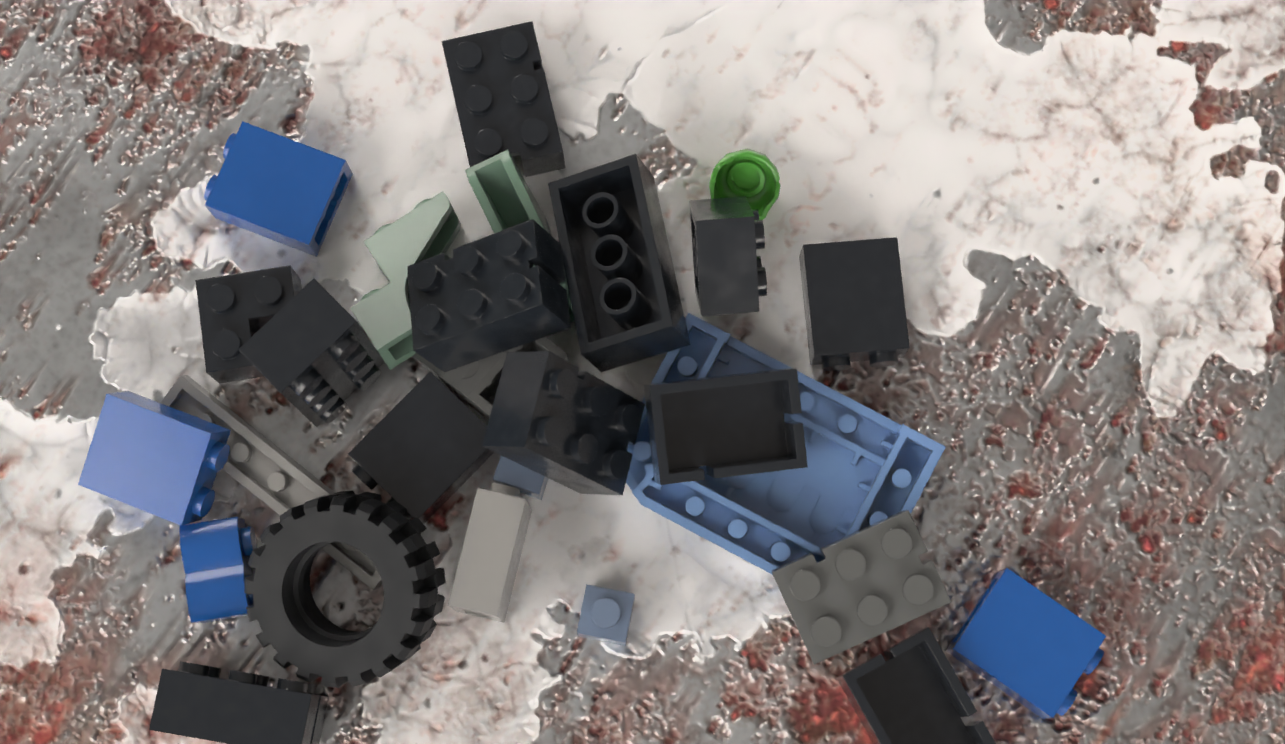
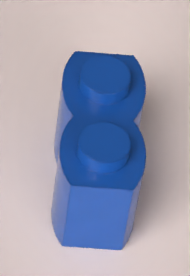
(216, 567)

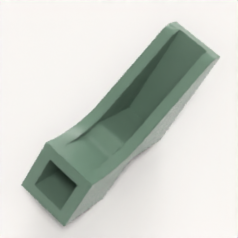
(507, 198)
(394, 246)

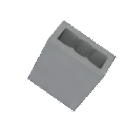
(491, 553)

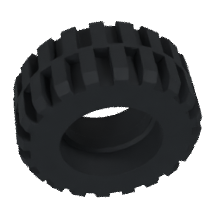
(285, 598)

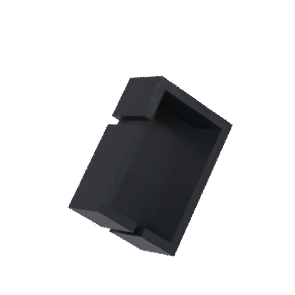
(504, 97)
(488, 296)
(563, 423)
(725, 424)
(912, 696)
(237, 708)

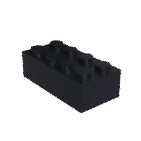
(618, 264)
(314, 354)

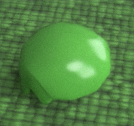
(747, 175)

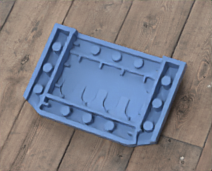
(855, 474)

